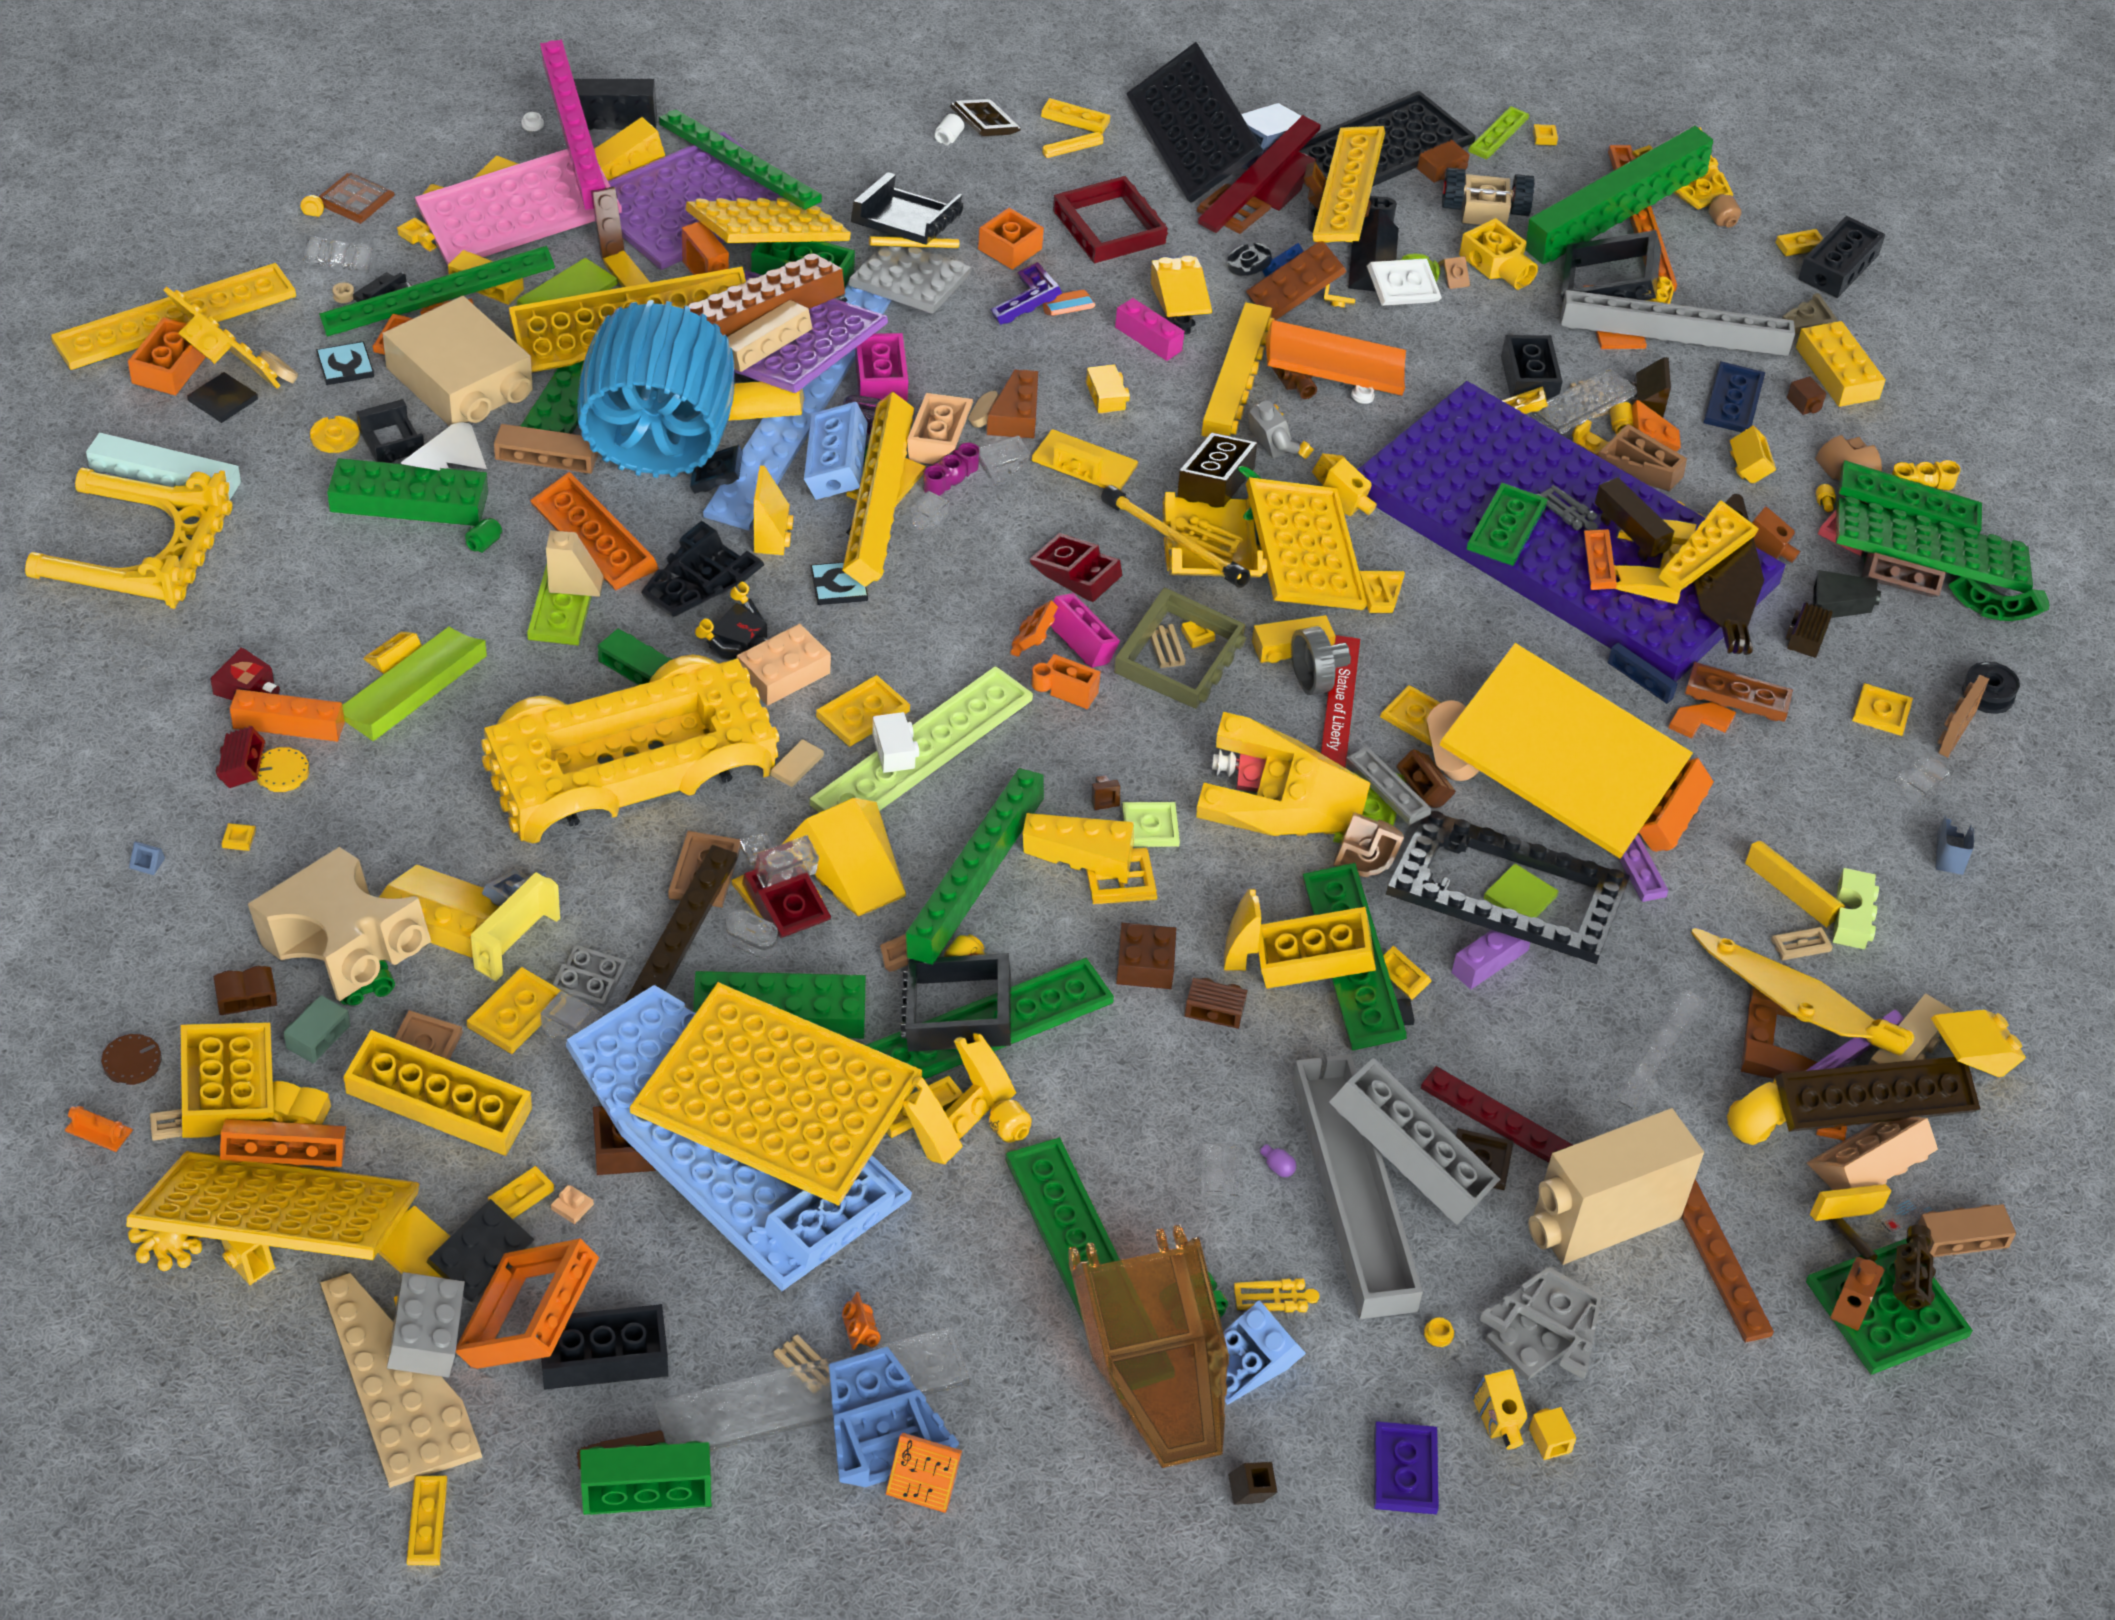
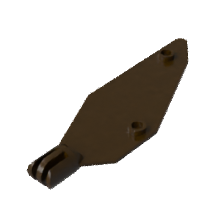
(1732, 590)

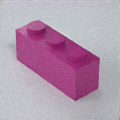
(1149, 329)
(1083, 631)

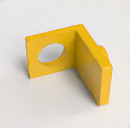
(1337, 300)

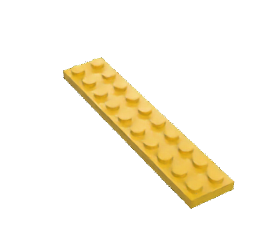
(131, 327)

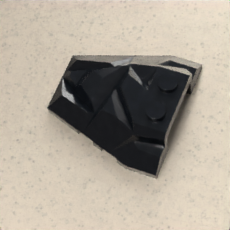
(698, 571)

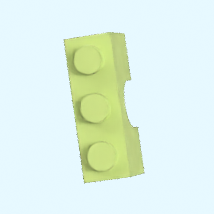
(1854, 925)

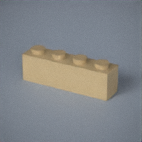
(769, 334)
(1923, 1029)

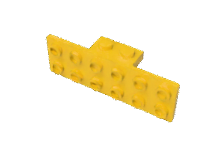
(212, 341)

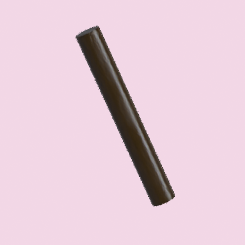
(1854, 1239)

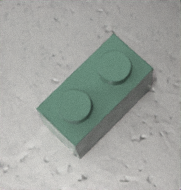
(316, 1029)

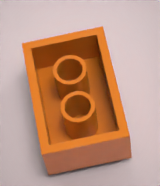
(164, 359)

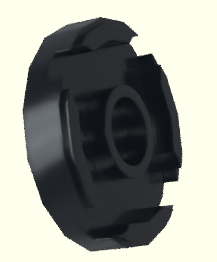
(1249, 260)

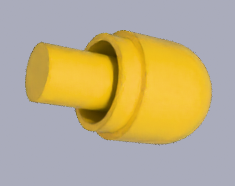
(1828, 496)

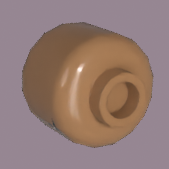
(1724, 210)

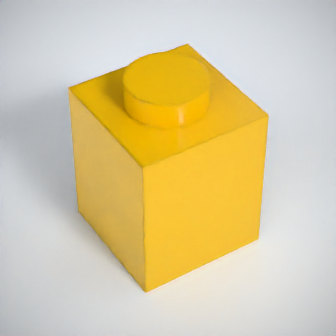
(1552, 1433)

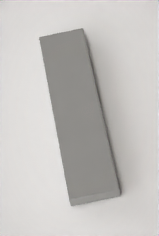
(1388, 785)

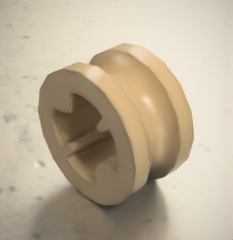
(340, 292)

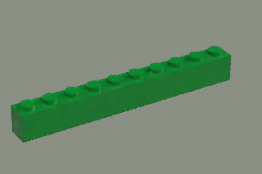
(974, 867)

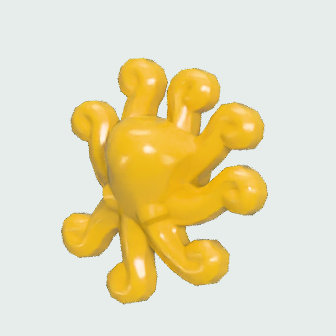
(165, 1243)

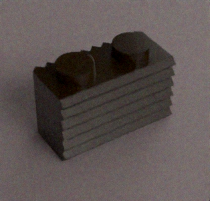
(1809, 629)

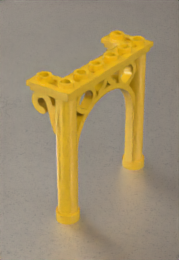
(157, 576)

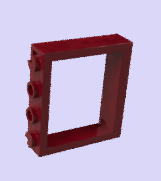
(1066, 203)

